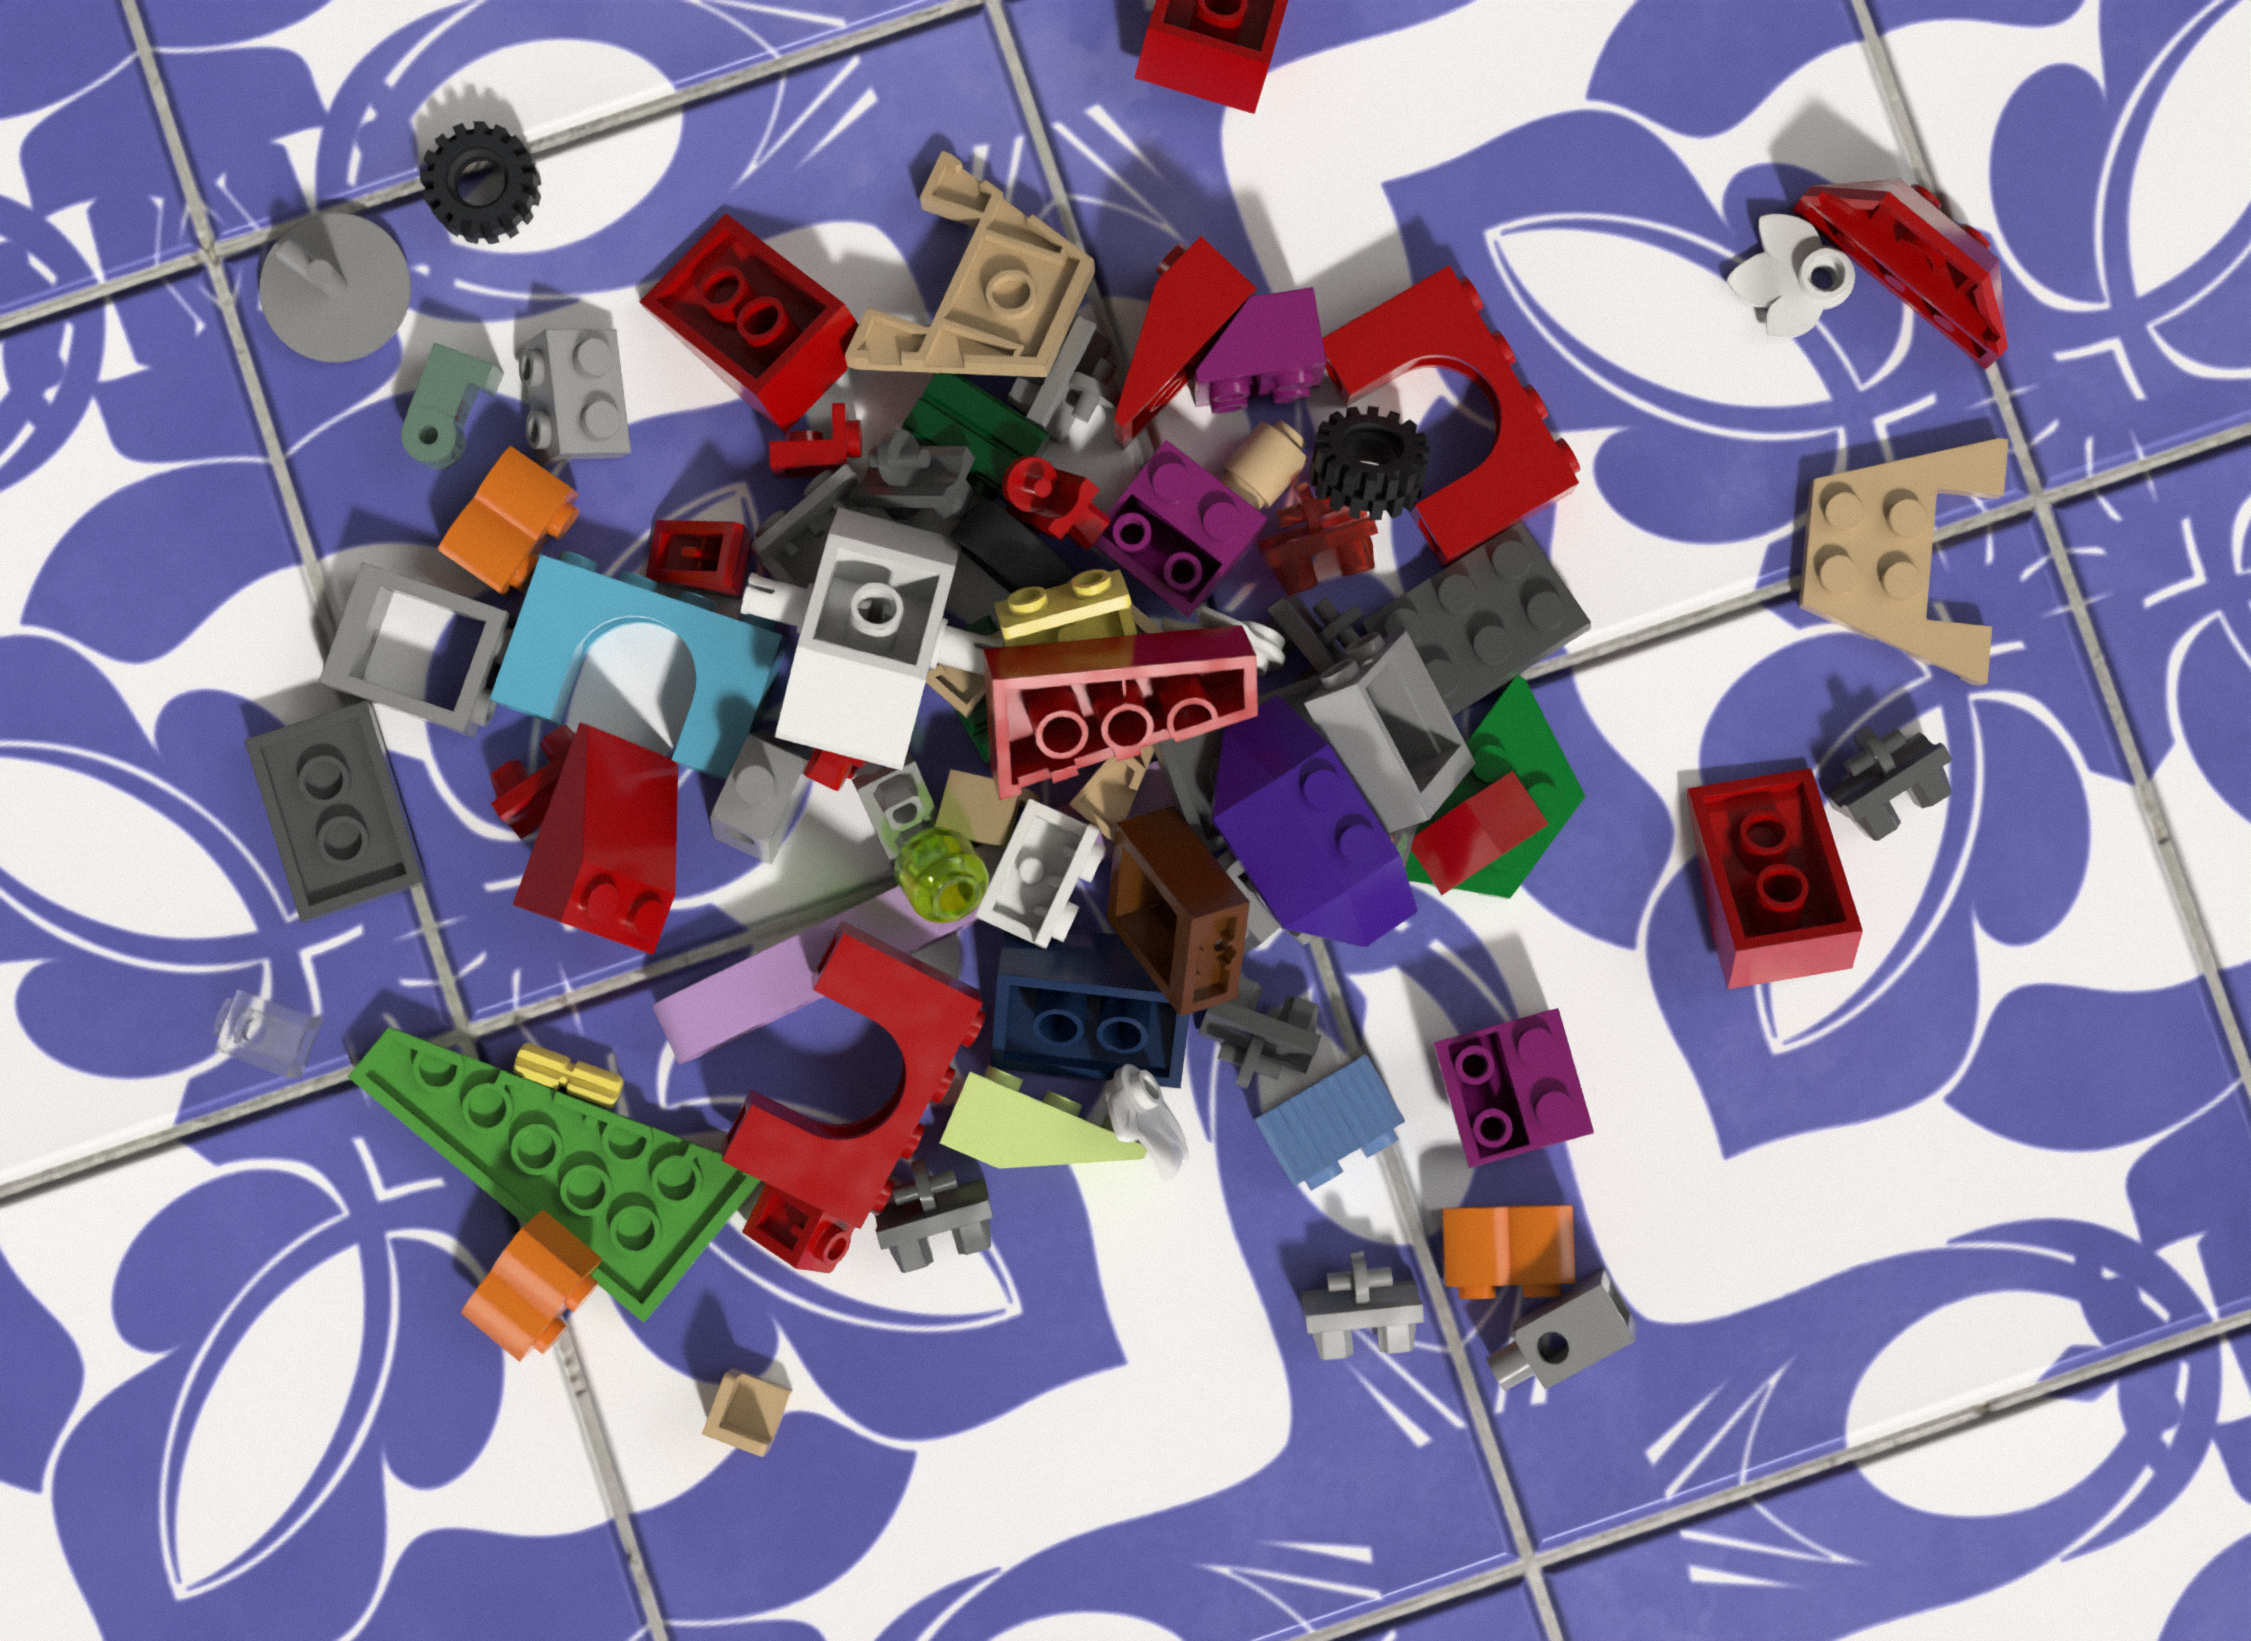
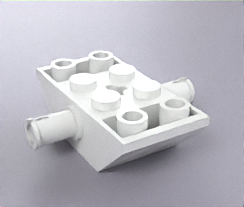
(857, 680)

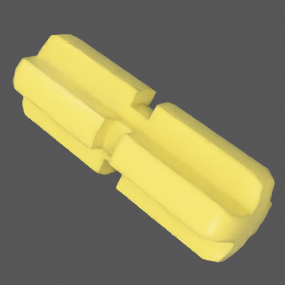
(579, 1079)

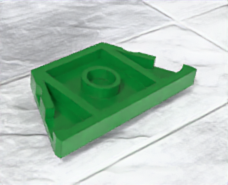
(1521, 741)

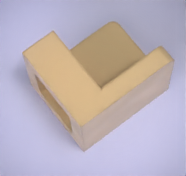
(975, 811)
(747, 1412)

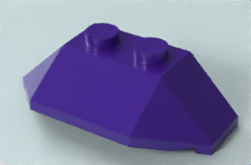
(1306, 831)

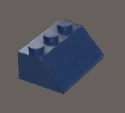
(1083, 1011)

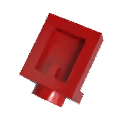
(808, 455)
(798, 1231)

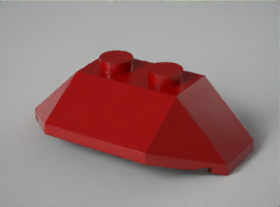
(1917, 256)

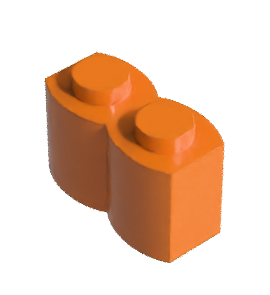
(510, 522)
(1508, 1247)
(533, 1286)

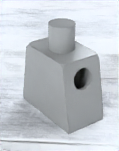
(761, 795)
(1586, 1315)

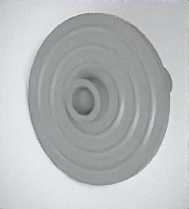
(335, 287)

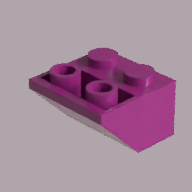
(1265, 351)
(1179, 530)
(1513, 1088)

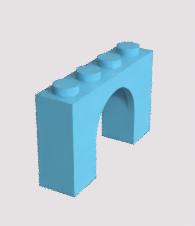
(575, 607)

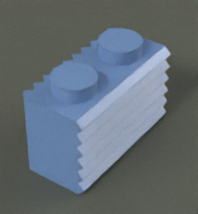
(1330, 1122)

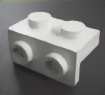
(1039, 875)

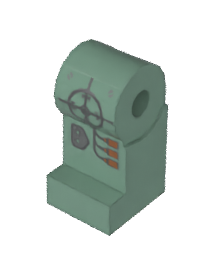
(443, 403)

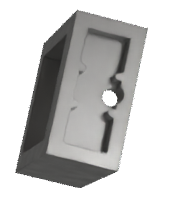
(360, 631)
(1390, 729)

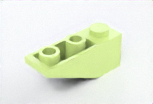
(1016, 1130)

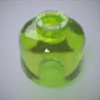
(941, 875)

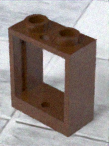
(1173, 907)

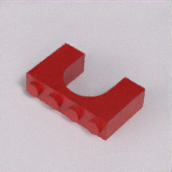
(1441, 328)
(849, 1164)

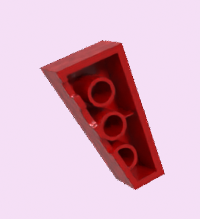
(1109, 698)

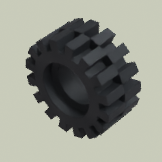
(454, 156)
(1362, 486)

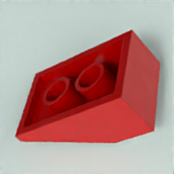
(1212, 48)
(1184, 320)
(755, 321)
(607, 842)
(1772, 879)

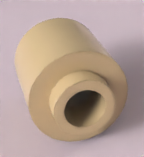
(1265, 463)

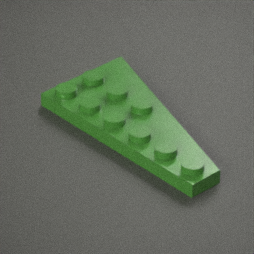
(612, 1181)

